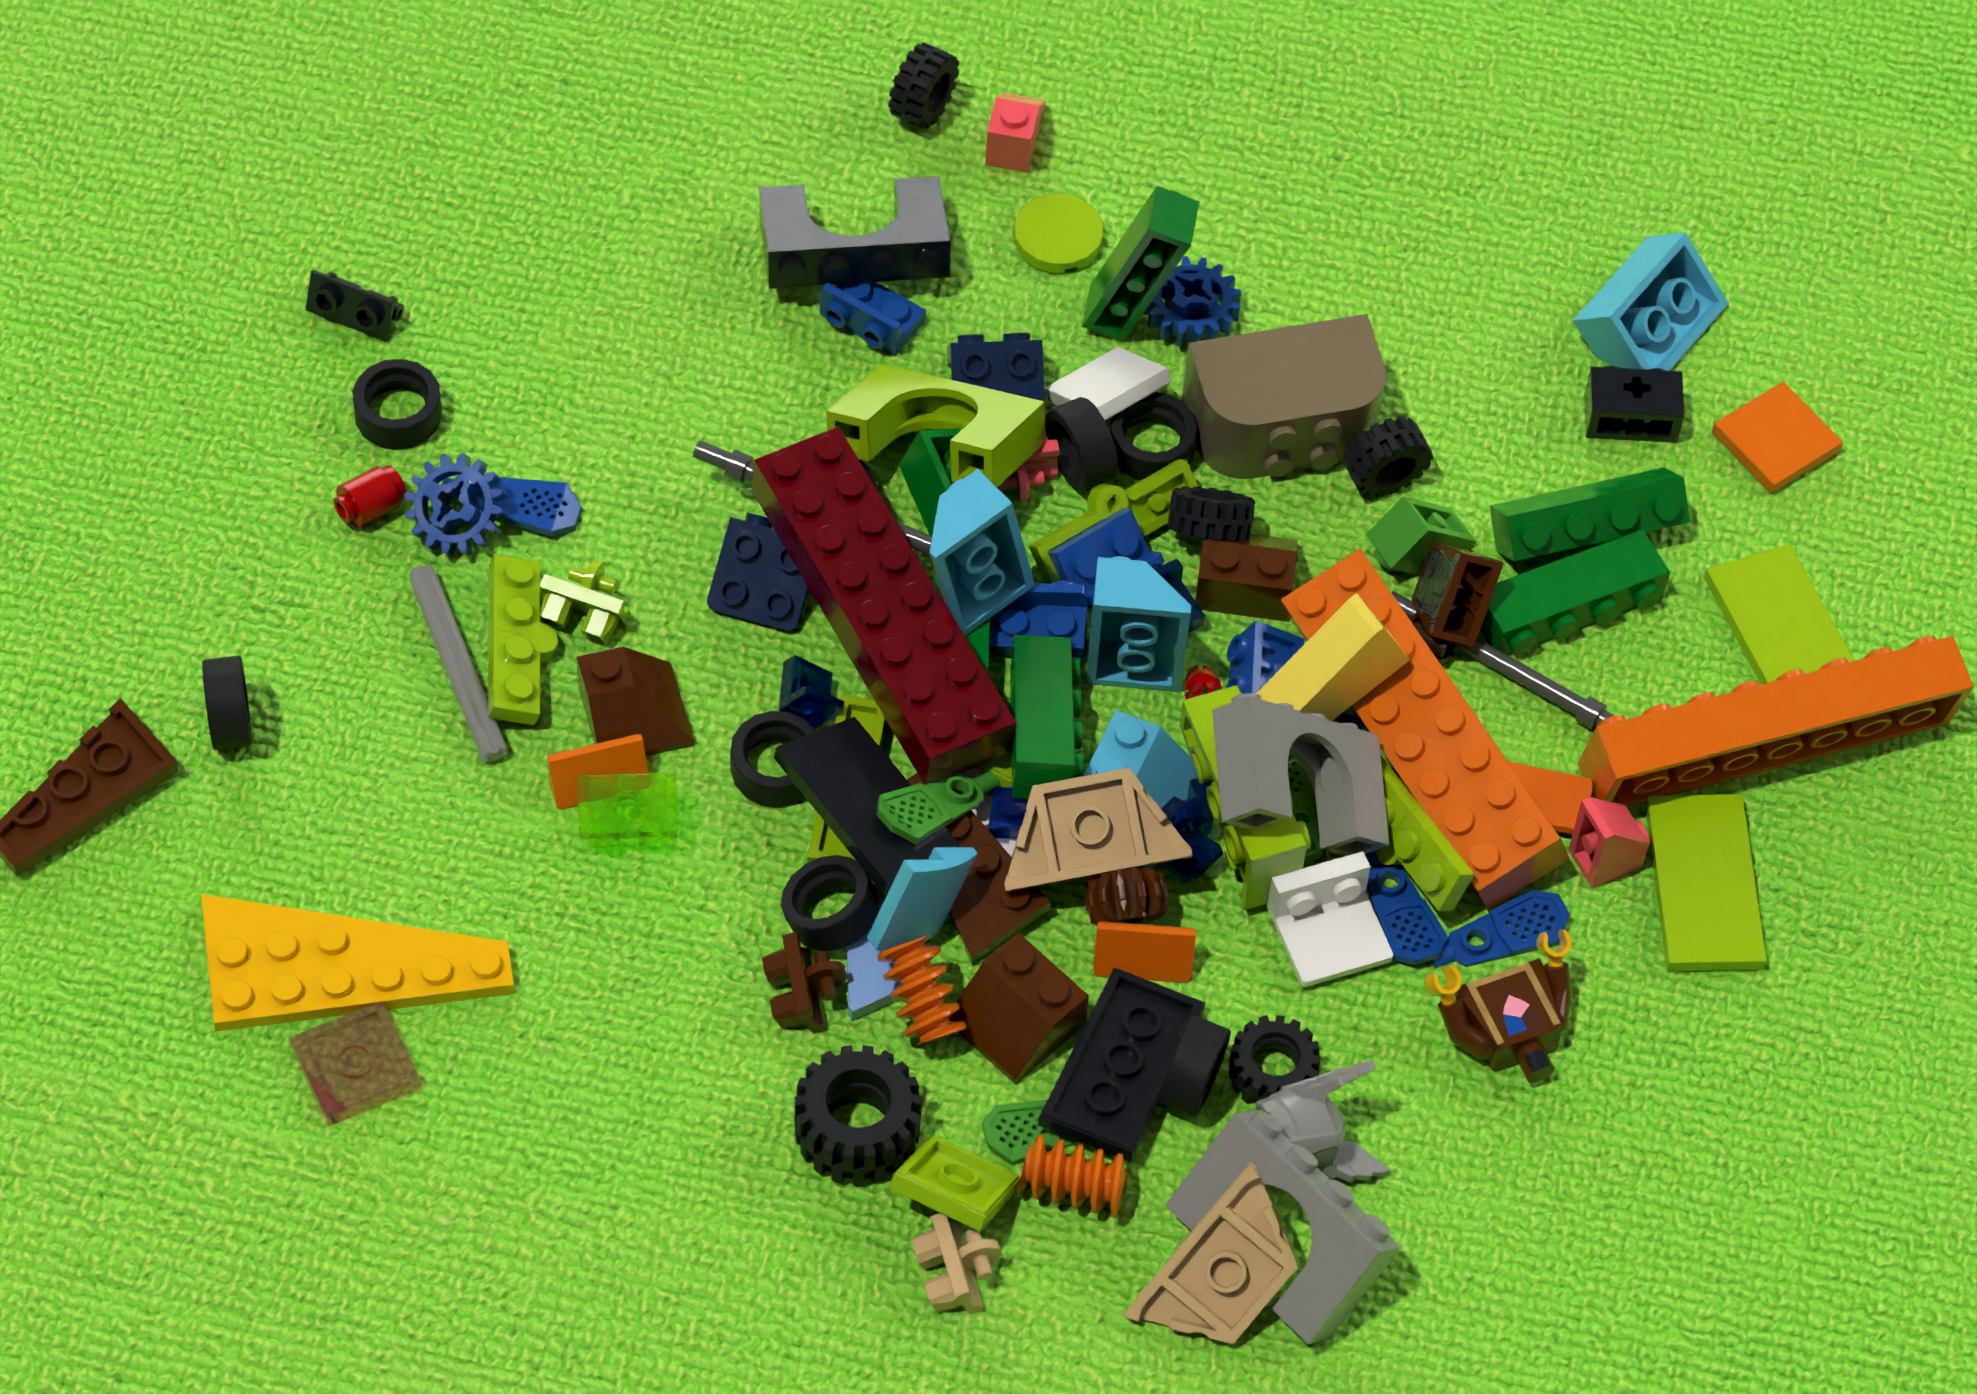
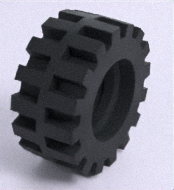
(923, 85)
(1387, 457)
(1211, 513)
(1270, 1037)

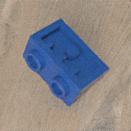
(872, 313)
(1109, 538)
(1043, 610)
(1259, 655)

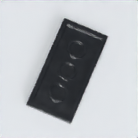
(842, 779)
(1119, 1065)

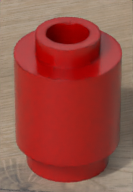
(369, 495)

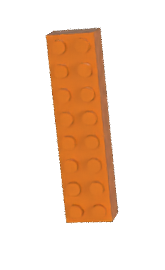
(1776, 722)
(1439, 743)

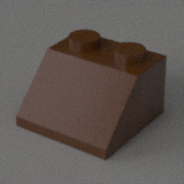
(1247, 576)
(1020, 1008)

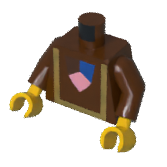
(1511, 1013)

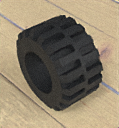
(857, 1079)

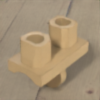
(947, 1245)

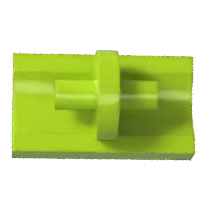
(602, 610)

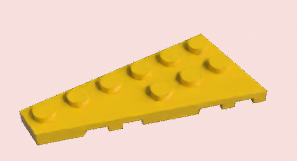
(310, 965)

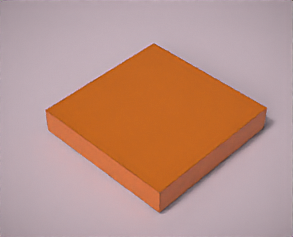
(1777, 437)

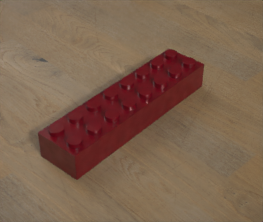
(883, 606)

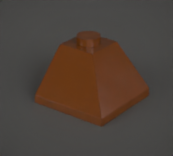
(630, 696)

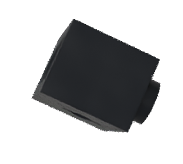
(1634, 404)

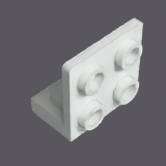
(1328, 920)

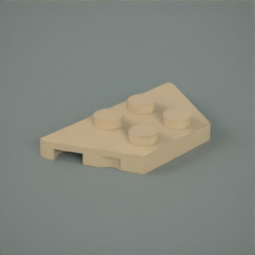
(1089, 829)
(1223, 1266)

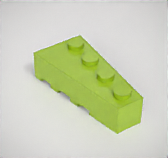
(1256, 853)

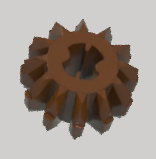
(1127, 896)

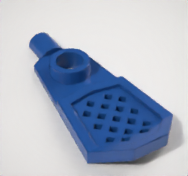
(528, 495)
(1398, 904)
(1499, 937)

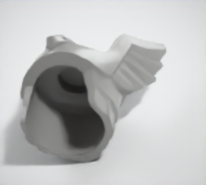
(1316, 1124)

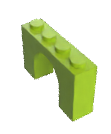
(995, 426)

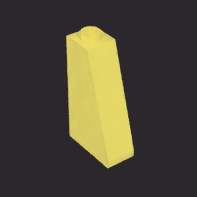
(1337, 663)

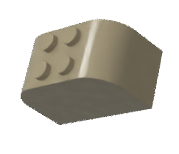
(1284, 396)

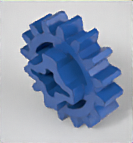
(1193, 305)
(466, 490)

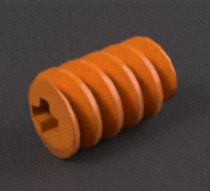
(921, 990)
(1074, 1175)

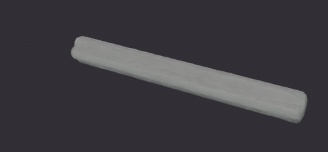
(457, 663)

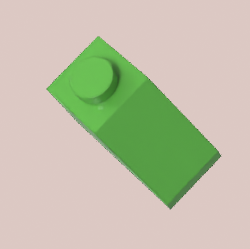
(1410, 528)

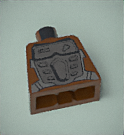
(1455, 592)

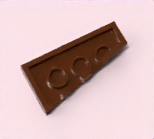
(98, 779)
(983, 909)

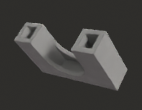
(1339, 759)
(1346, 1243)

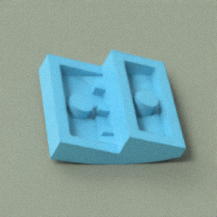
(921, 897)

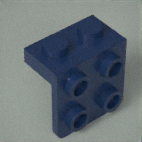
(1003, 365)
(757, 576)

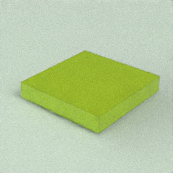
(955, 1182)

